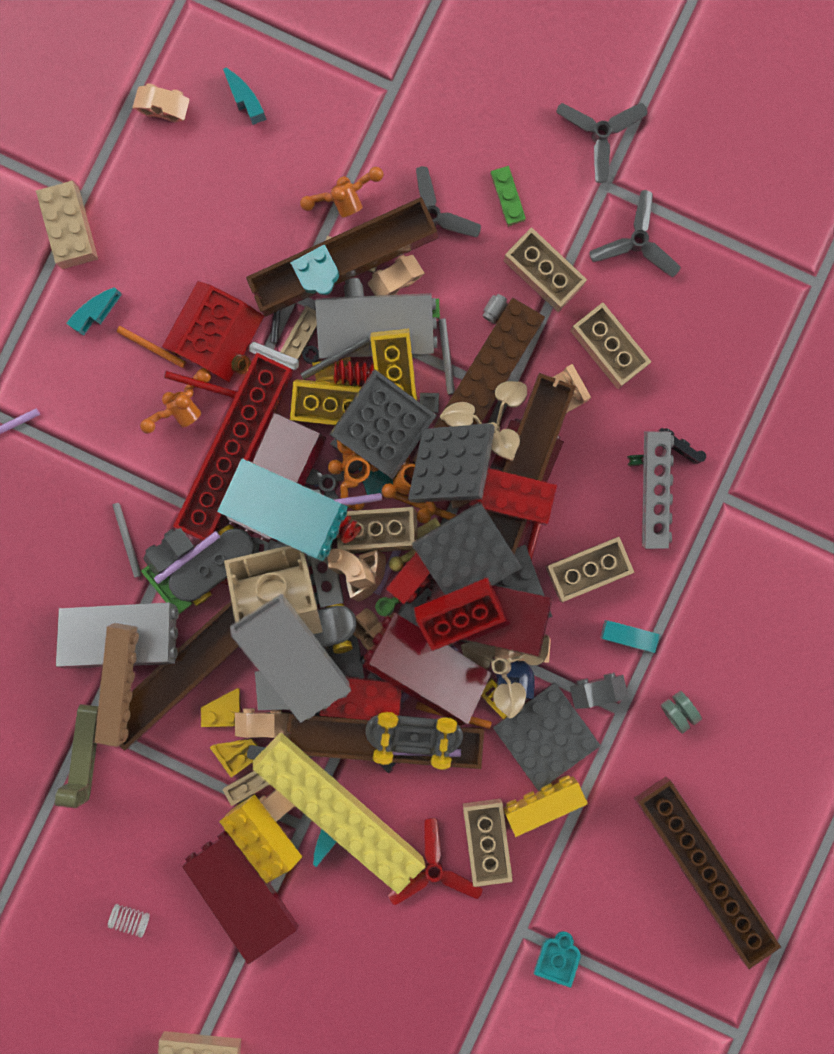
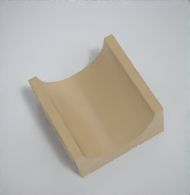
(267, 574)

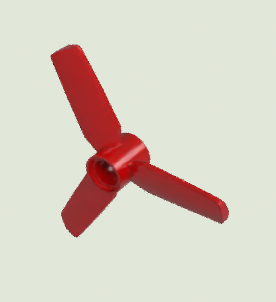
(447, 877)

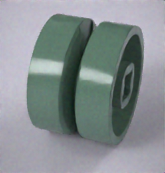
(681, 712)

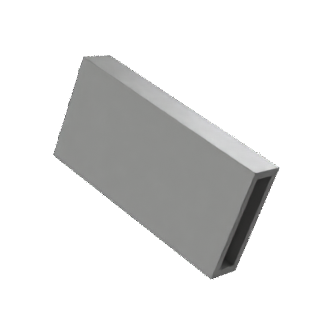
(350, 319)
(83, 633)
(290, 658)

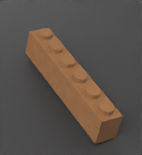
(116, 684)

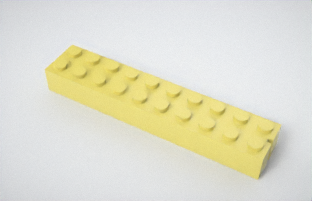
(338, 813)

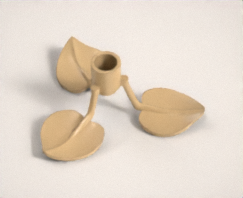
(505, 441)
(507, 697)

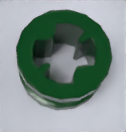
(635, 460)

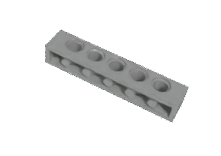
(652, 440)
(323, 598)

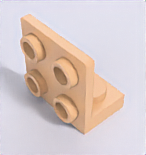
(580, 394)

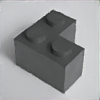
(170, 550)

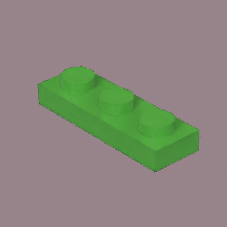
(508, 196)
(164, 591)

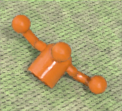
(344, 194)
(178, 405)
(350, 480)
(401, 486)

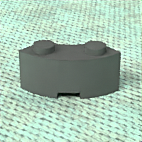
(599, 691)

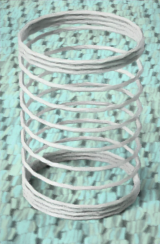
(141, 929)

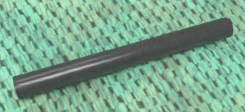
(336, 357)

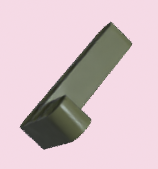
(80, 778)

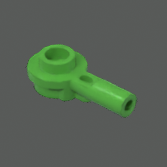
(385, 606)

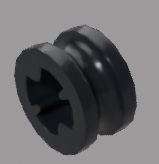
(306, 351)

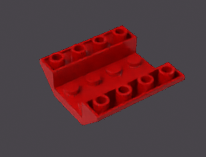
(213, 330)

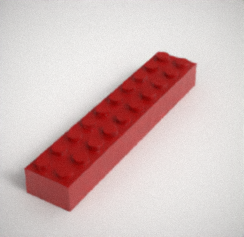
(235, 441)

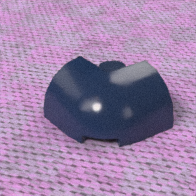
(522, 674)

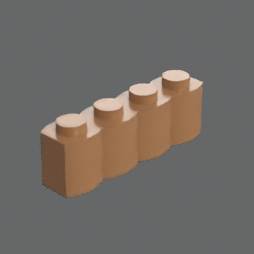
(367, 627)

